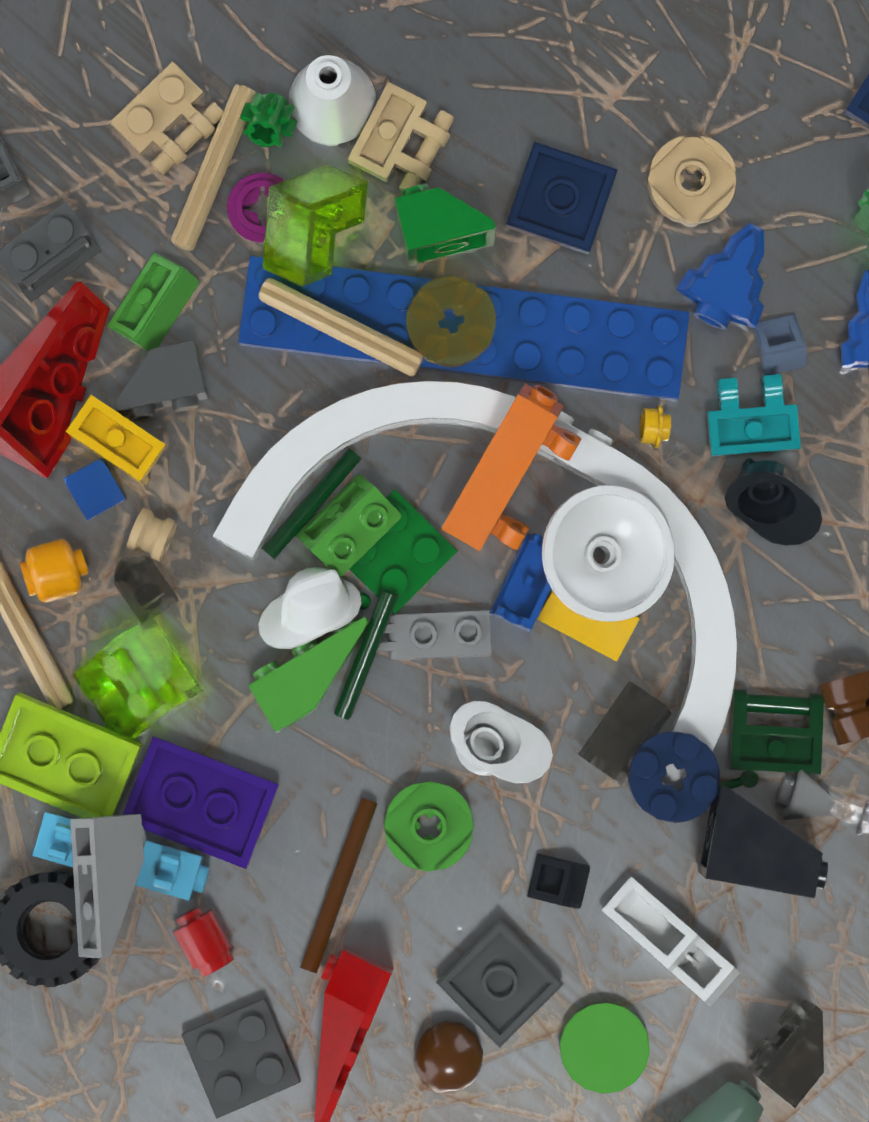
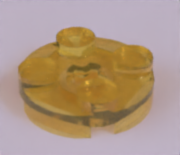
(465, 300)

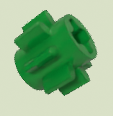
(268, 119)

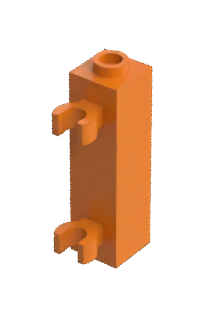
(504, 464)

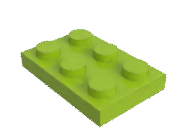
(64, 758)

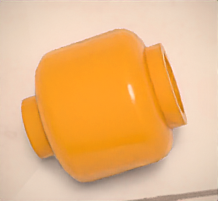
(53, 570)

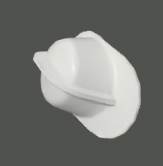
(309, 608)
(499, 743)

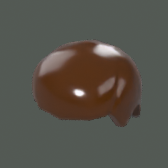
(448, 1057)

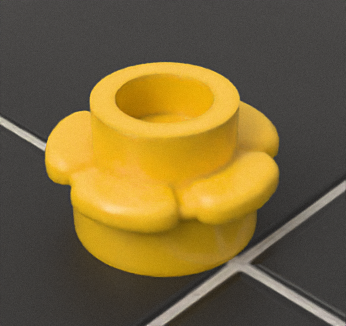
(654, 426)

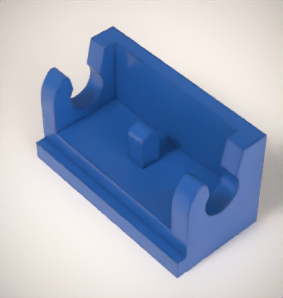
(524, 587)

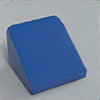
(94, 489)

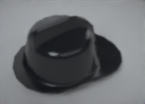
(773, 503)

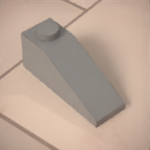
(105, 871)

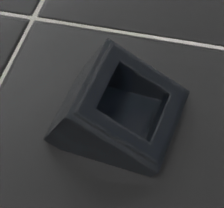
(558, 881)

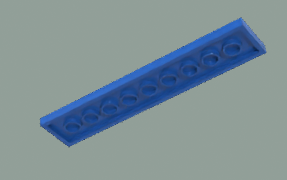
(534, 340)

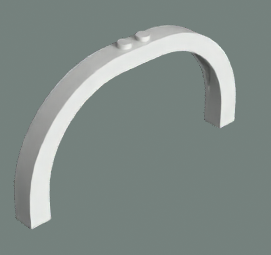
(426, 402)

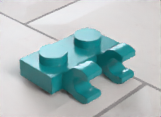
(753, 429)

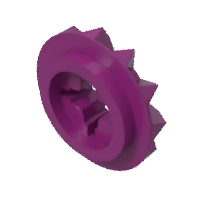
(247, 194)

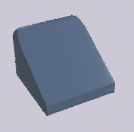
(780, 345)

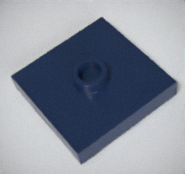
(561, 198)

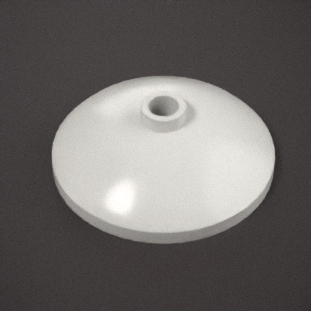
(635, 548)

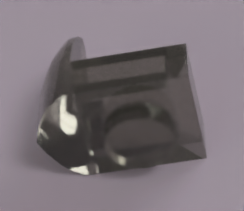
(143, 586)

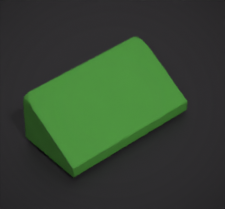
(153, 302)

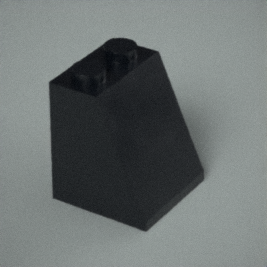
(756, 850)

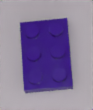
(201, 802)

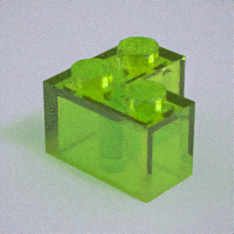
(305, 219)

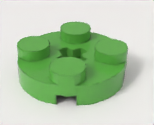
(426, 852)

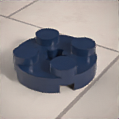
(698, 787)

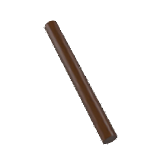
(338, 885)

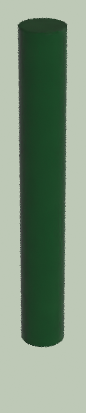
(311, 503)
(366, 654)

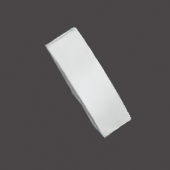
(670, 941)

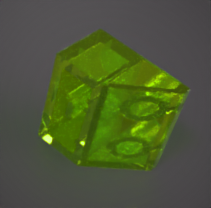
(137, 681)

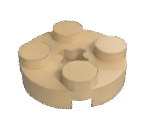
(717, 182)

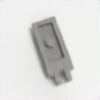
(438, 635)

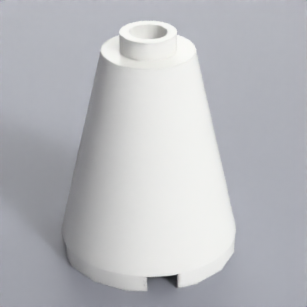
(332, 100)

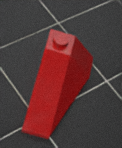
(45, 380)
(348, 1010)

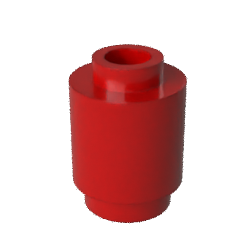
(203, 941)

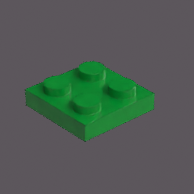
(404, 556)

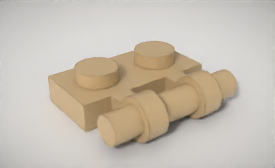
(158, 110)
(389, 131)

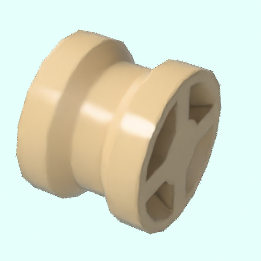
(151, 534)

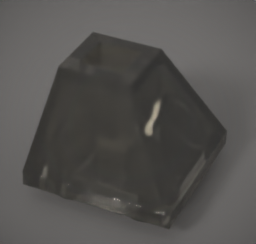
(795, 1054)

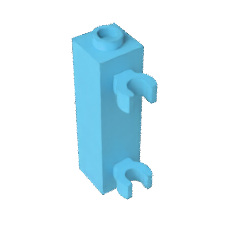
(163, 869)

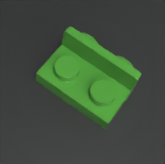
(349, 525)

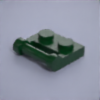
(776, 747)

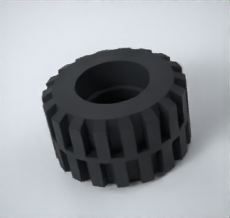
(14, 944)

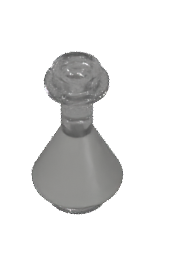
(804, 798)

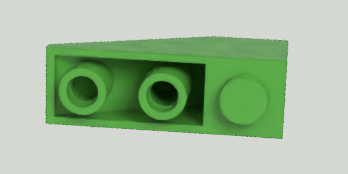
(300, 685)

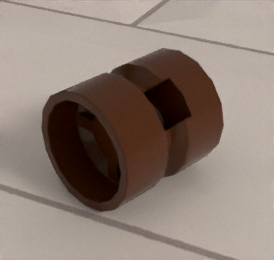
(850, 703)

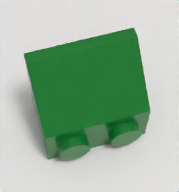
(439, 225)

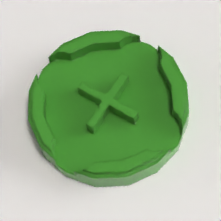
(604, 1047)

